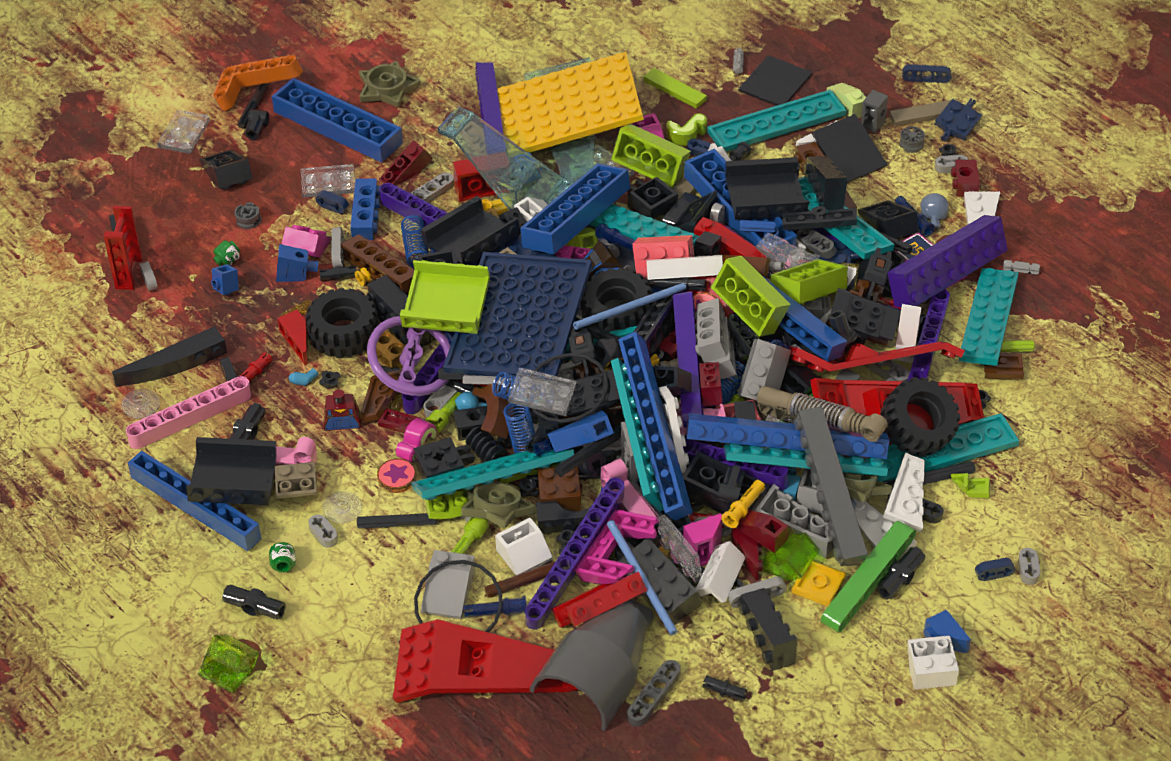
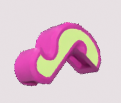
(415, 436)

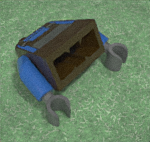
(604, 258)

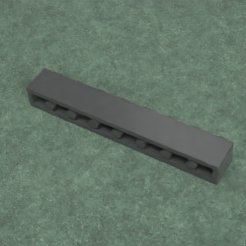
(831, 486)

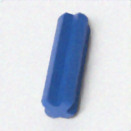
(757, 226)

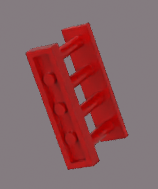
(123, 247)
(598, 600)

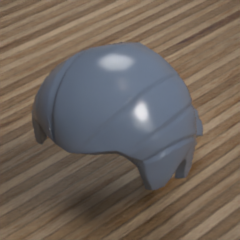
(935, 208)

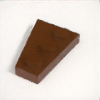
(377, 398)

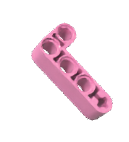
(304, 453)
(632, 500)

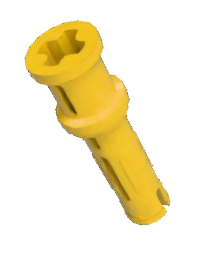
(740, 508)

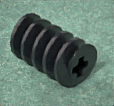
(484, 445)
(592, 466)

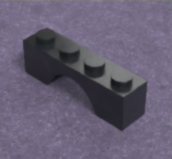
(554, 518)

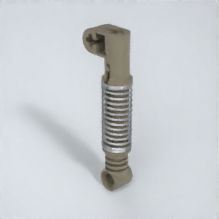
(777, 402)

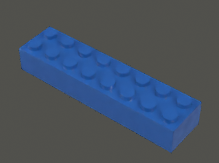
(337, 120)
(707, 175)
(575, 208)

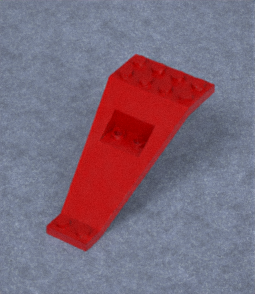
(862, 355)
(868, 398)
(466, 660)

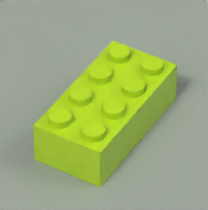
(650, 155)
(811, 280)
(750, 296)

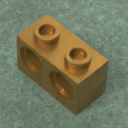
(389, 350)

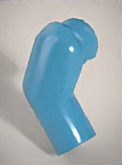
(303, 378)

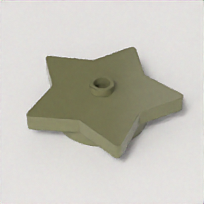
(386, 84)
(864, 486)
(496, 503)

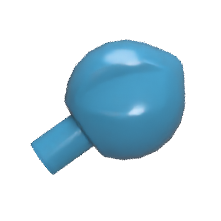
(467, 400)

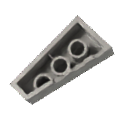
(798, 517)

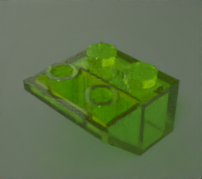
(792, 558)
(228, 662)

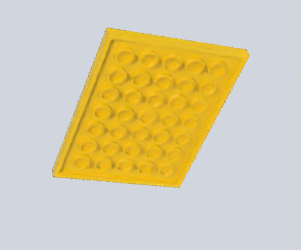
(570, 103)

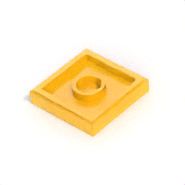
(819, 583)

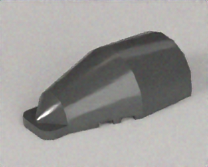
(602, 656)

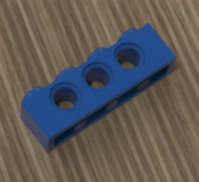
(364, 208)

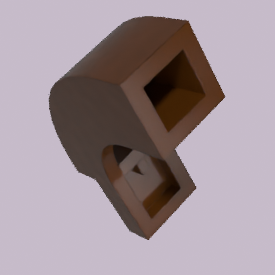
(495, 420)

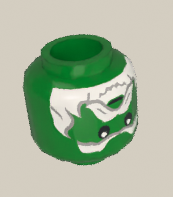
(226, 253)
(282, 557)

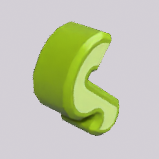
(681, 135)

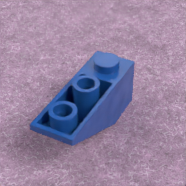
(581, 432)

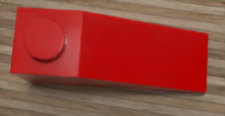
(294, 330)

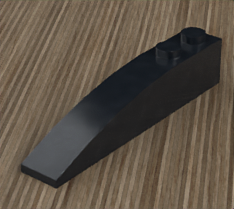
(173, 359)

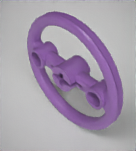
(402, 385)

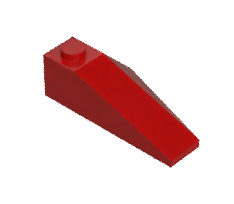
(731, 241)

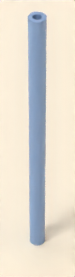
(629, 306)
(650, 591)

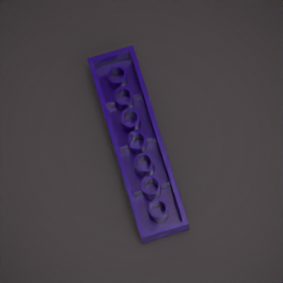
(947, 261)

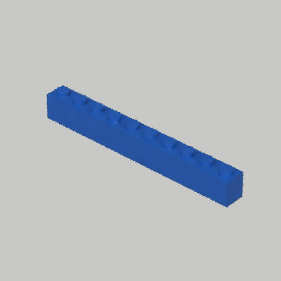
(655, 426)
(777, 435)

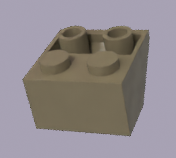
(296, 480)

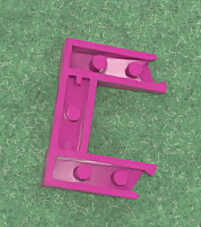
(595, 566)

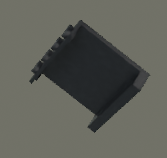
(764, 188)
(469, 232)
(233, 471)

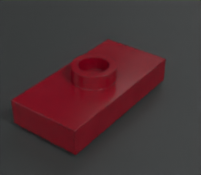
(395, 420)

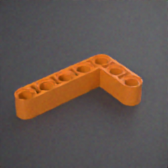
(253, 74)

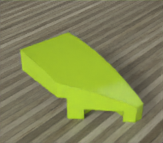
(972, 487)

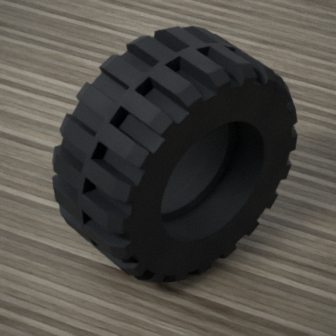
(615, 285)
(339, 306)
(932, 399)

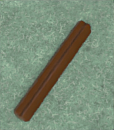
(519, 580)

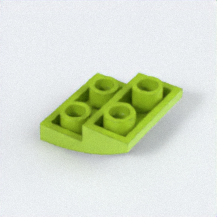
(447, 505)

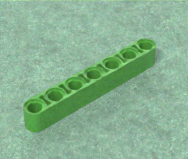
(868, 576)

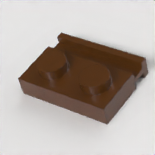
(1009, 367)

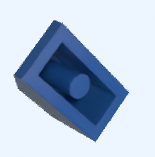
(945, 625)

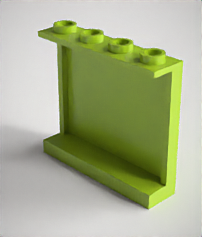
(446, 297)

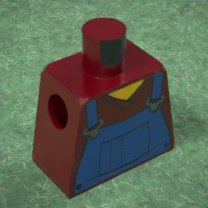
(341, 412)

